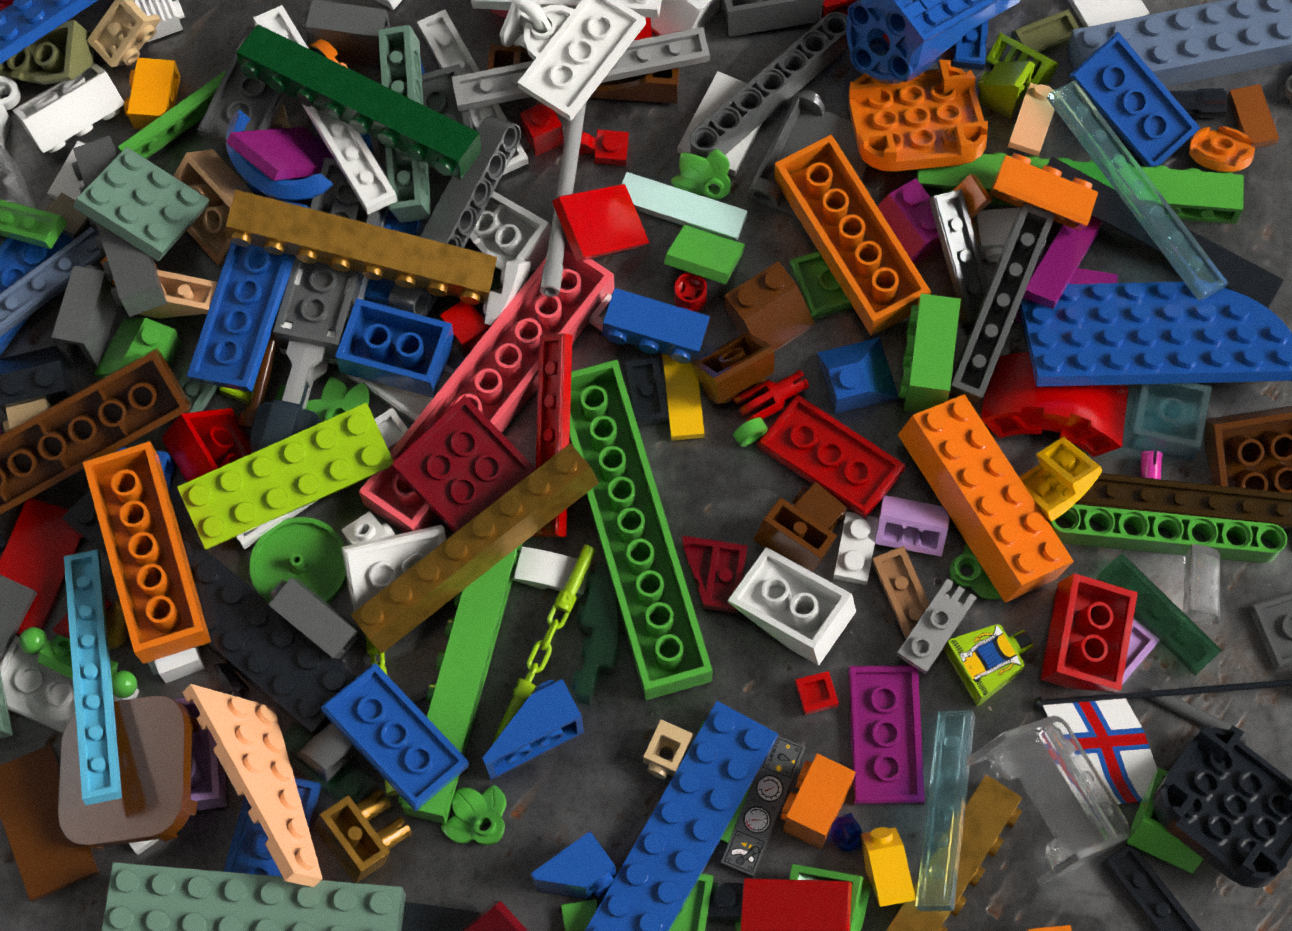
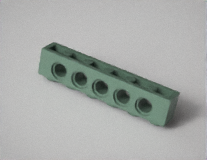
(402, 73)

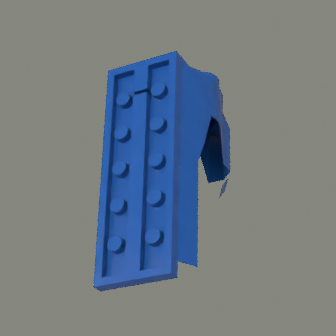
(916, 33)

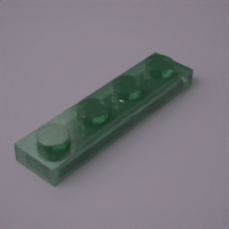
(1162, 616)

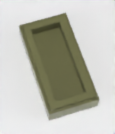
(1047, 33)

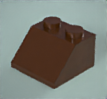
(769, 307)
(734, 367)

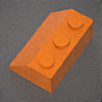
(1044, 188)

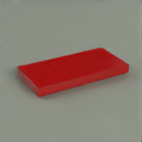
(831, 455)
(37, 557)

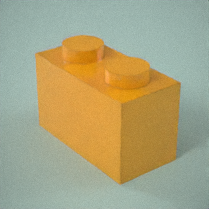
(153, 90)

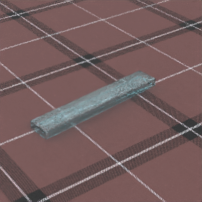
(945, 811)

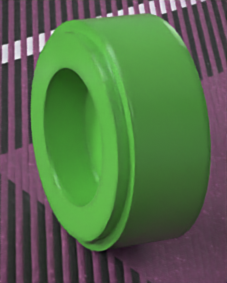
(750, 432)

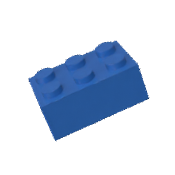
(395, 347)

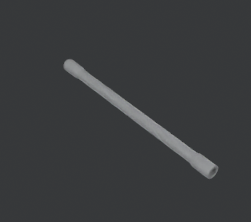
(553, 267)

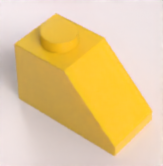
(887, 866)

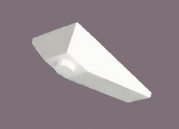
(511, 233)

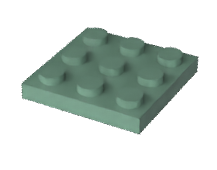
(141, 203)

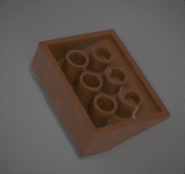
(1251, 449)

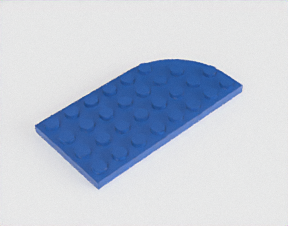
(1154, 337)

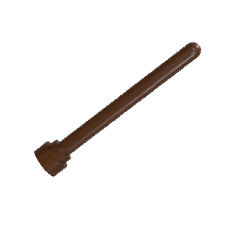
(260, 387)

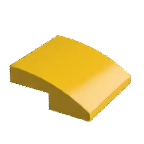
(1060, 477)

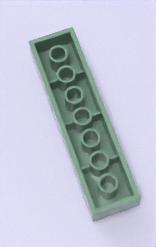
(229, 901)

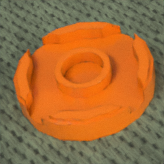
(1221, 149)

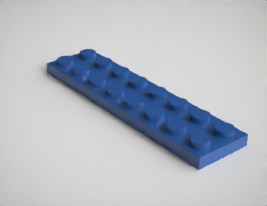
(686, 824)

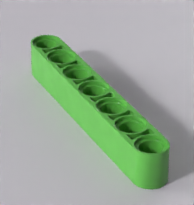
(1180, 527)

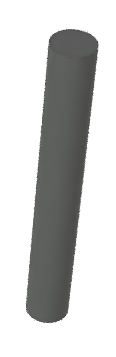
(1193, 713)

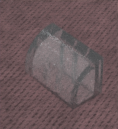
(1202, 584)

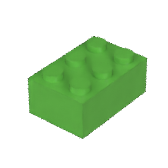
(929, 352)

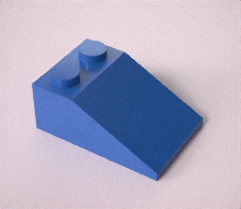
(540, 725)

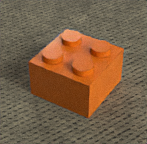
(820, 796)

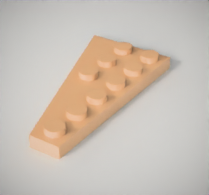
(259, 767)

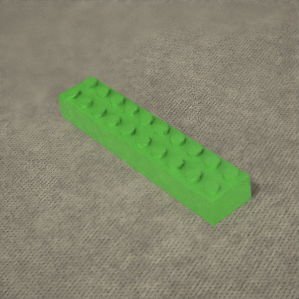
(635, 536)

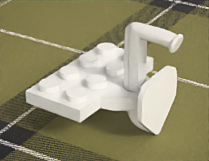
(573, 52)

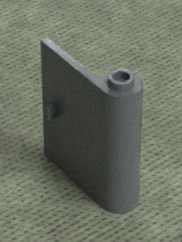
(802, 126)

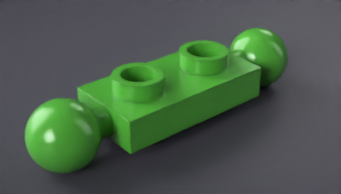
(57, 657)

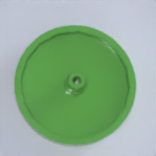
(302, 551)

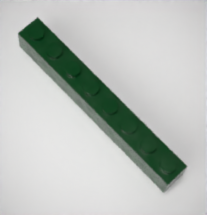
(359, 102)

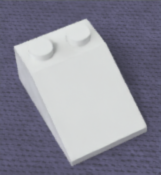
(794, 605)

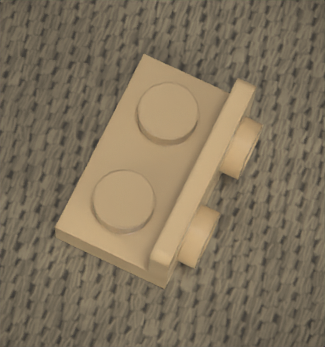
(123, 33)

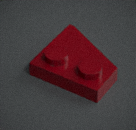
(715, 570)

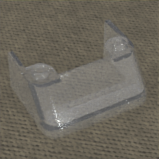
(1062, 789)

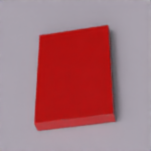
(600, 222)
(796, 905)

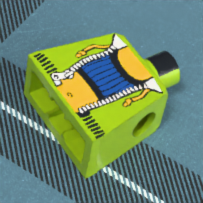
(987, 659)

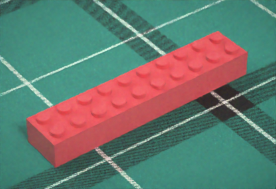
(496, 374)

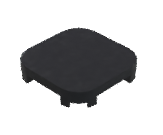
(1229, 807)

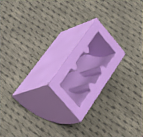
(913, 525)

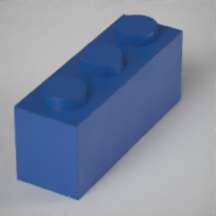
(654, 326)

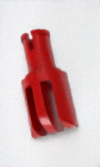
(773, 394)

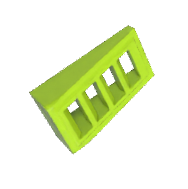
(1047, 66)

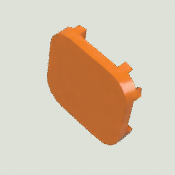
(920, 121)

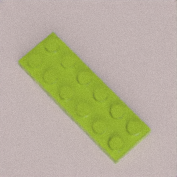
(286, 476)

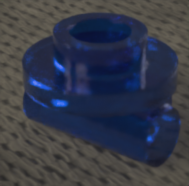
(847, 833)

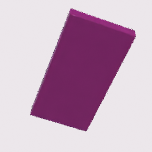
(281, 151)
(886, 735)

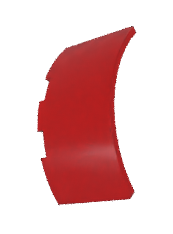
(1082, 414)

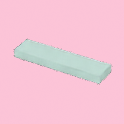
(685, 207)

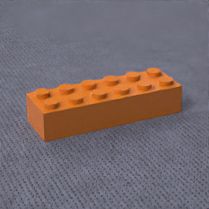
(850, 234)
(985, 498)
(146, 553)

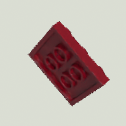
(462, 465)

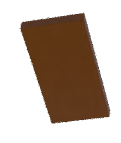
(32, 825)

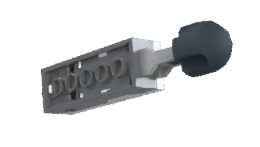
(313, 319)

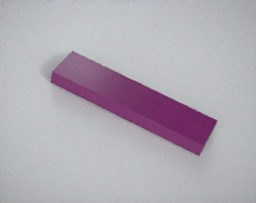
(1060, 263)

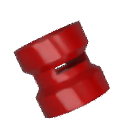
(692, 287)

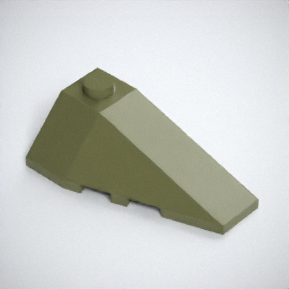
(52, 58)

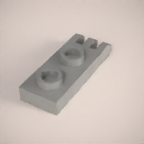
(935, 627)

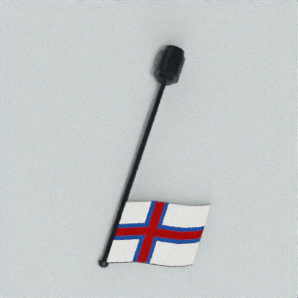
(1115, 737)

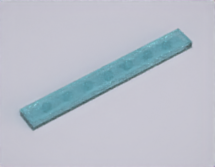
(1137, 191)

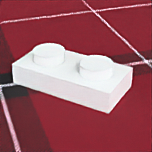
(856, 548)

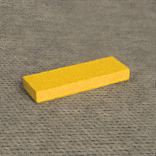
(683, 400)

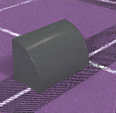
(327, 752)

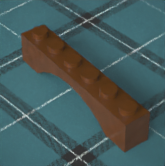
(649, 87)

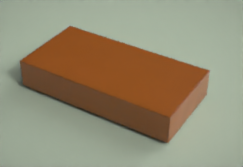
(1253, 115)

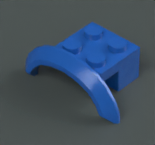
(292, 190)

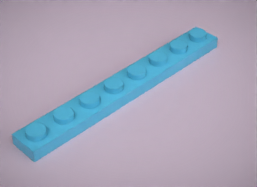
(92, 678)

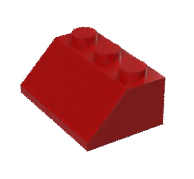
(206, 441)
(1089, 635)

